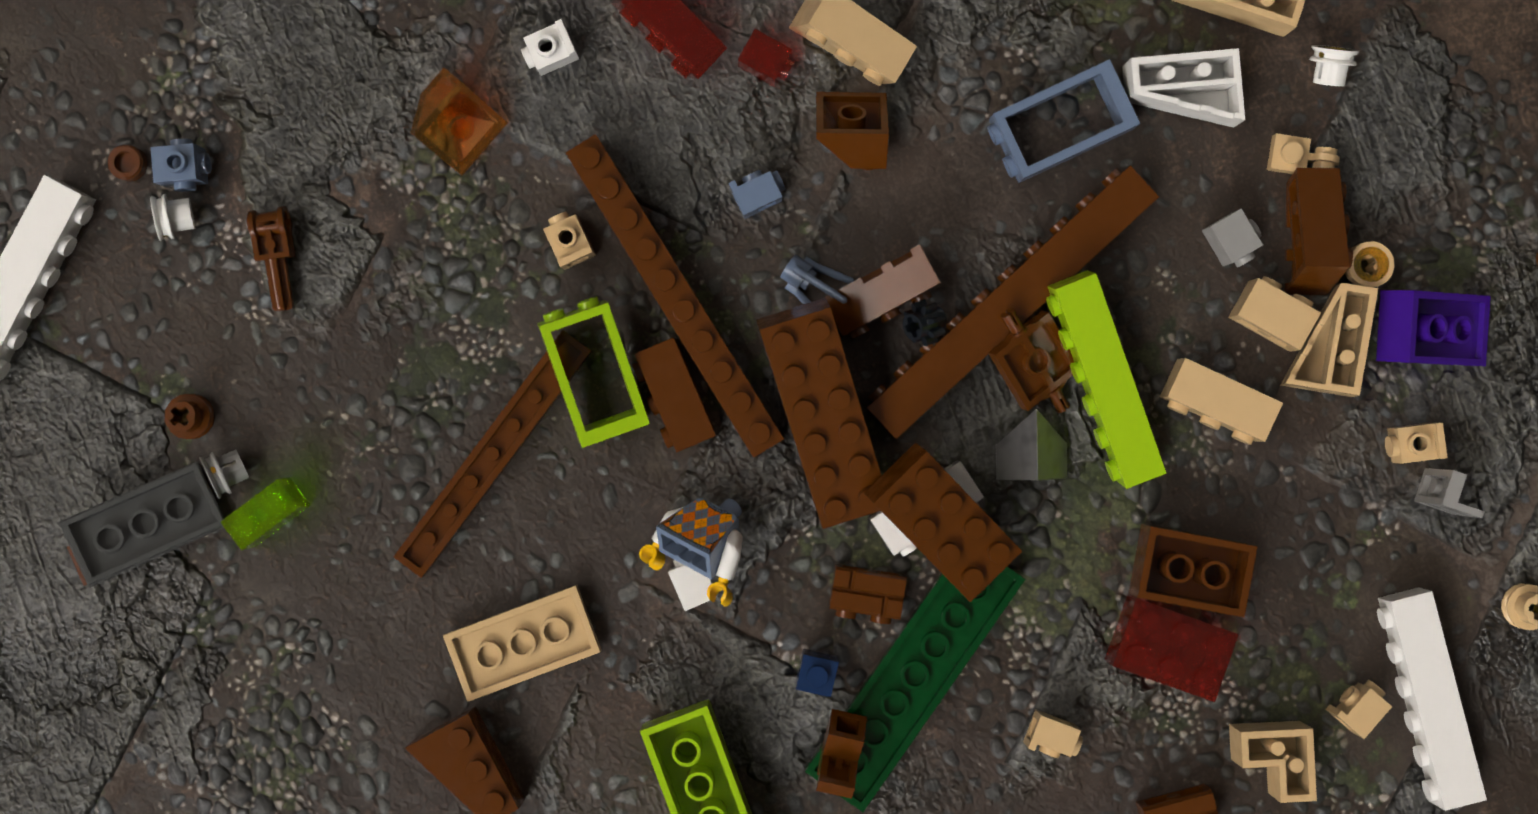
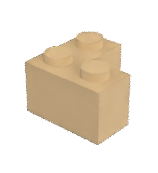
(1285, 751)

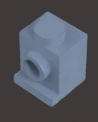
(757, 192)

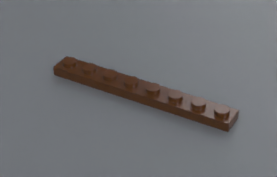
(489, 458)

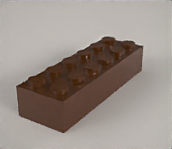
(822, 410)

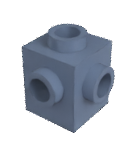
(180, 165)

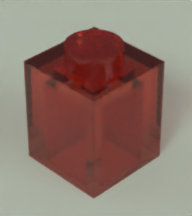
(766, 58)

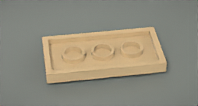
(522, 643)

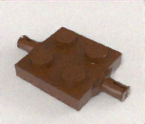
(1033, 360)

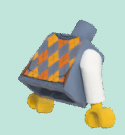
(702, 539)

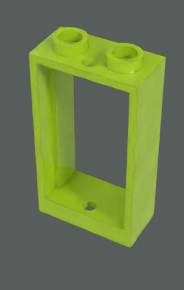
(612, 425)

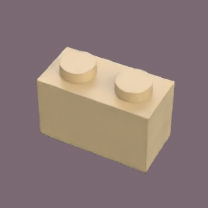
(1275, 313)

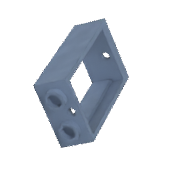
(1113, 97)

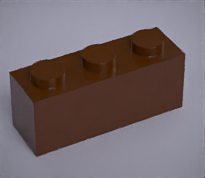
(673, 395)

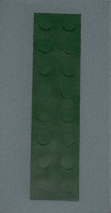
(919, 674)

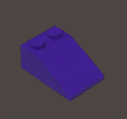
(1433, 327)

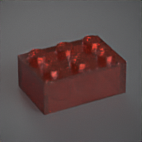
(1171, 648)

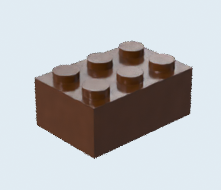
(1193, 570)

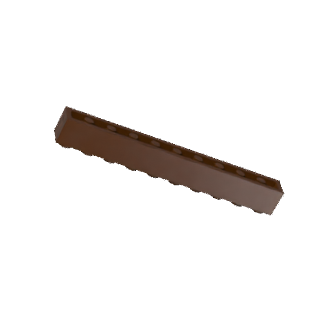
(1021, 288)
(674, 295)

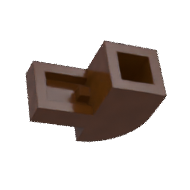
(841, 753)

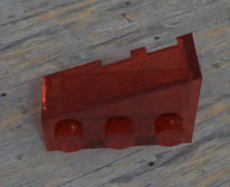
(675, 31)

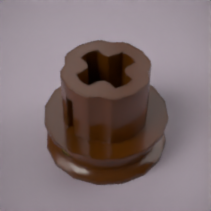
(200, 416)

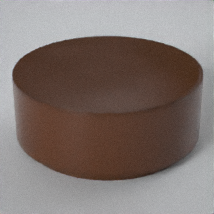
(127, 163)

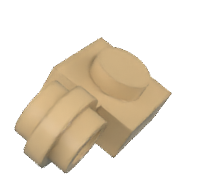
(1292, 152)

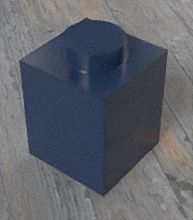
(816, 673)

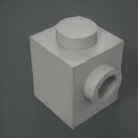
(1234, 238)

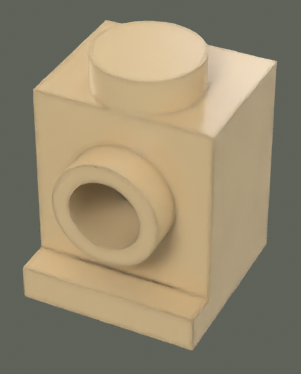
(578, 249)
(1429, 439)
(1361, 708)
(1053, 735)

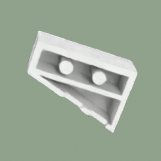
(1189, 84)

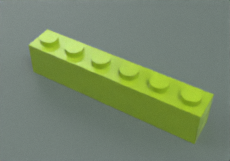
(1105, 379)

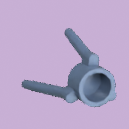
(801, 274)

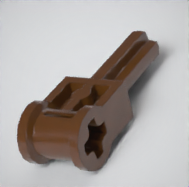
(273, 245)

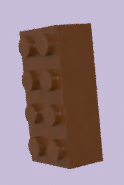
(943, 521)

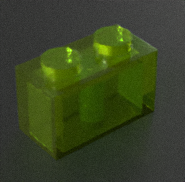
(265, 513)

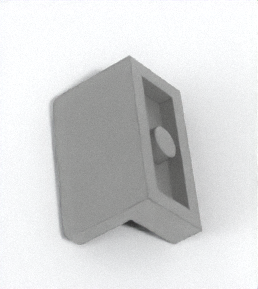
(1443, 490)

